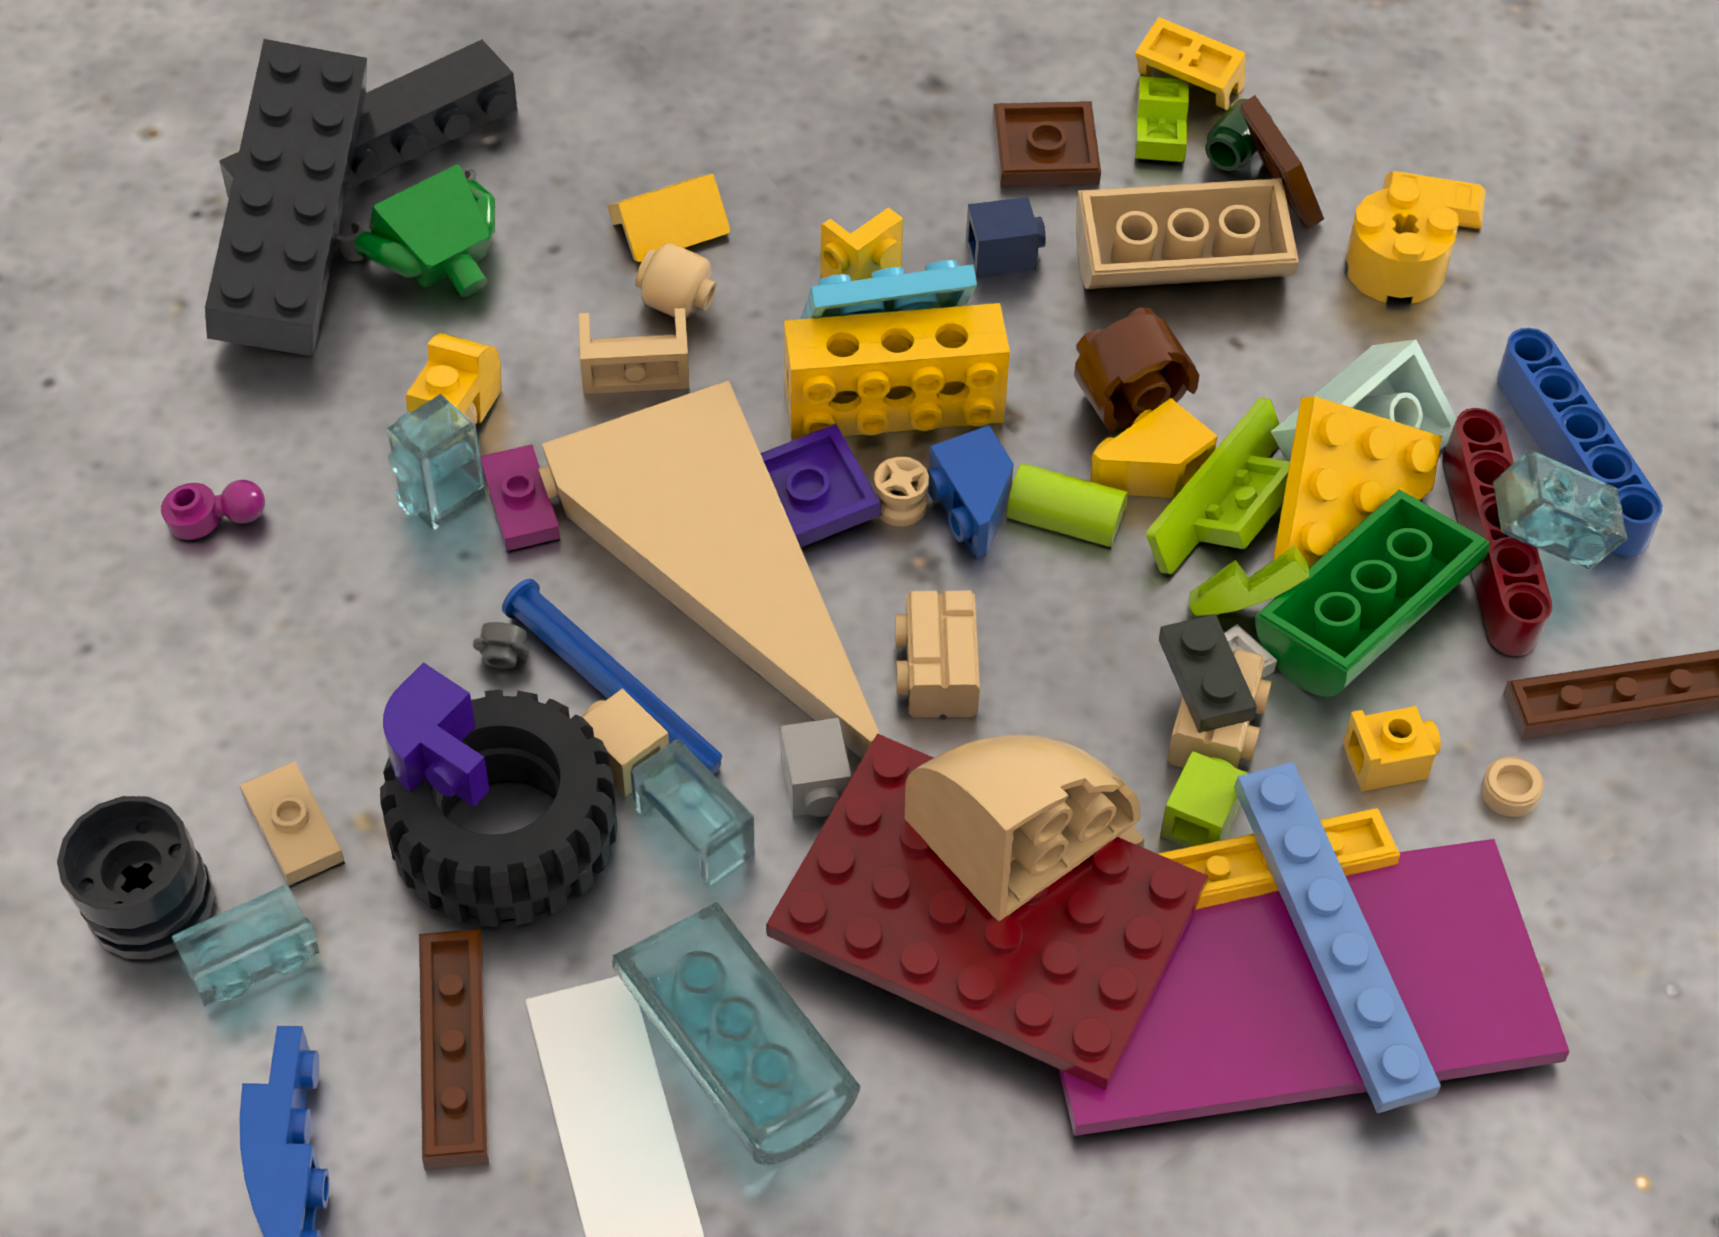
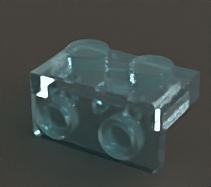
(246, 945)

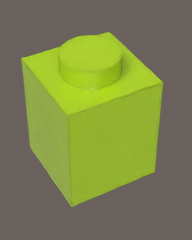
(1201, 802)

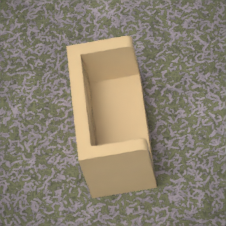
(634, 362)

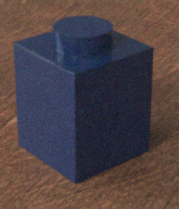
(1003, 236)

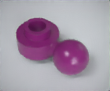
(195, 510)

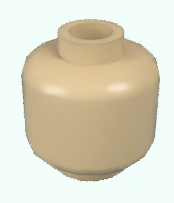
(675, 280)

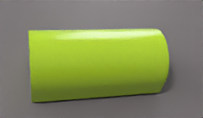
(1066, 504)

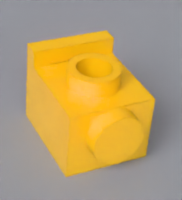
(1390, 747)

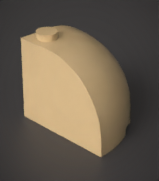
(1016, 813)

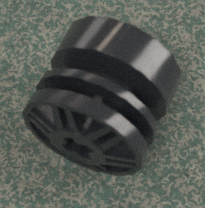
(135, 876)

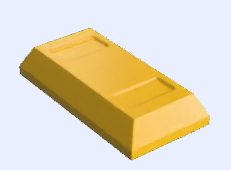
(1462, 197)

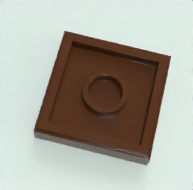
(1046, 144)
(1281, 161)

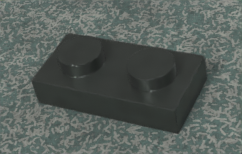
(1207, 673)

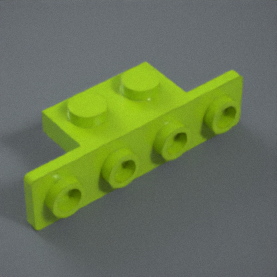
(1227, 495)

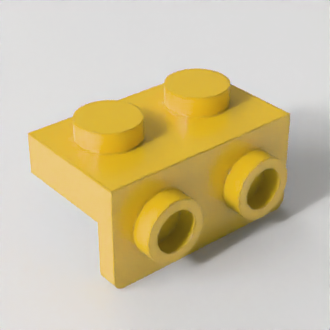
(865, 250)

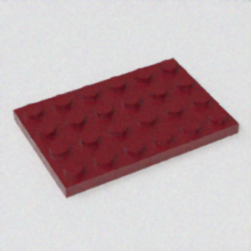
(1049, 979)

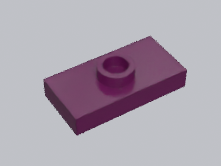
(519, 497)

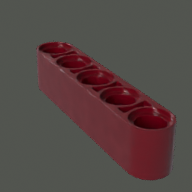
(1511, 577)

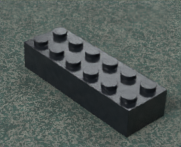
(286, 198)

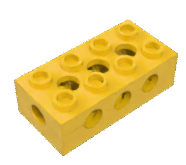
(896, 370)

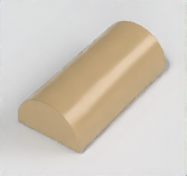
(1184, 234)

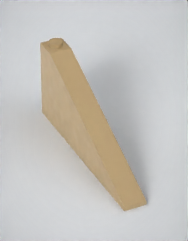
(700, 522)

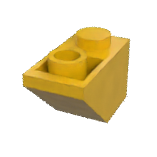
(1154, 453)

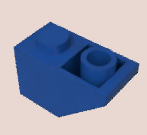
(973, 484)

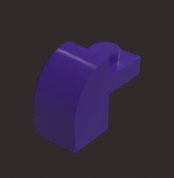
(425, 733)

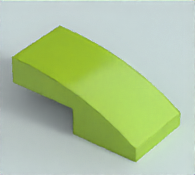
(1162, 119)
(1234, 590)

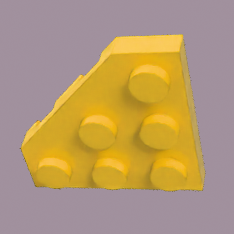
(1344, 470)

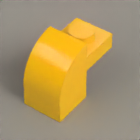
(460, 372)

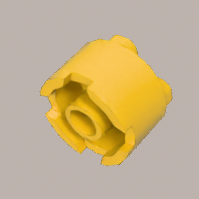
(1401, 243)

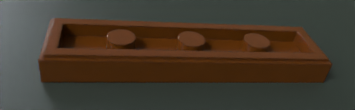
(1614, 694)
(453, 1050)

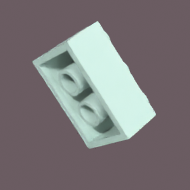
(1389, 383)

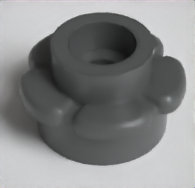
(501, 644)

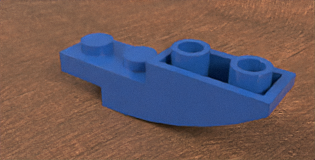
(275, 1141)

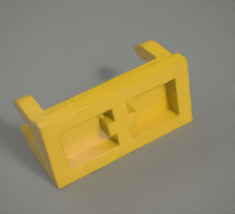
(1193, 59)

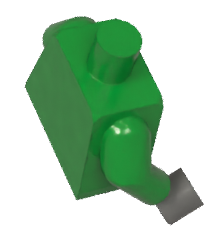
(430, 231)

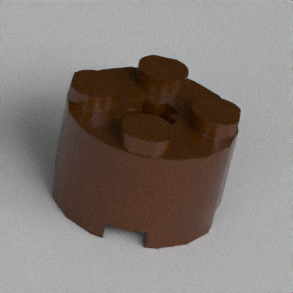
(1133, 368)

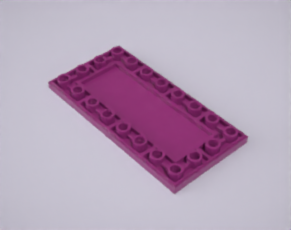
(1252, 1029)

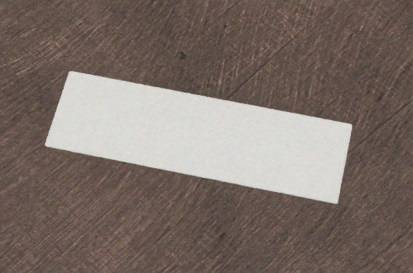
(612, 1113)

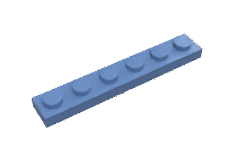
(1336, 938)

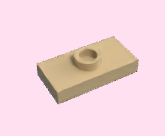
(292, 823)

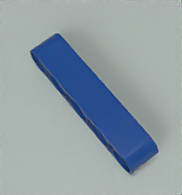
(1575, 430)

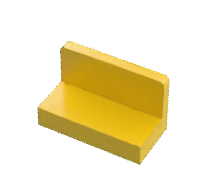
(672, 214)

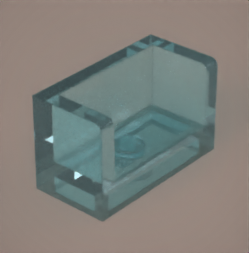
(696, 807)

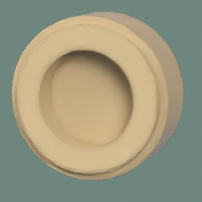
(1512, 786)

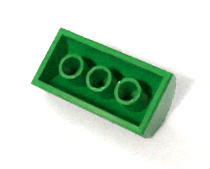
(1367, 593)

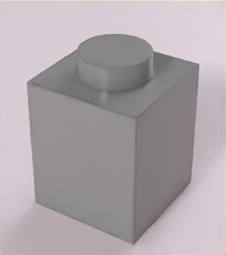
(814, 765)

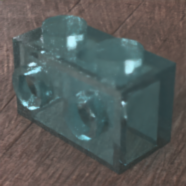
(436, 462)
(1559, 510)

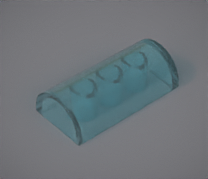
(739, 1034)

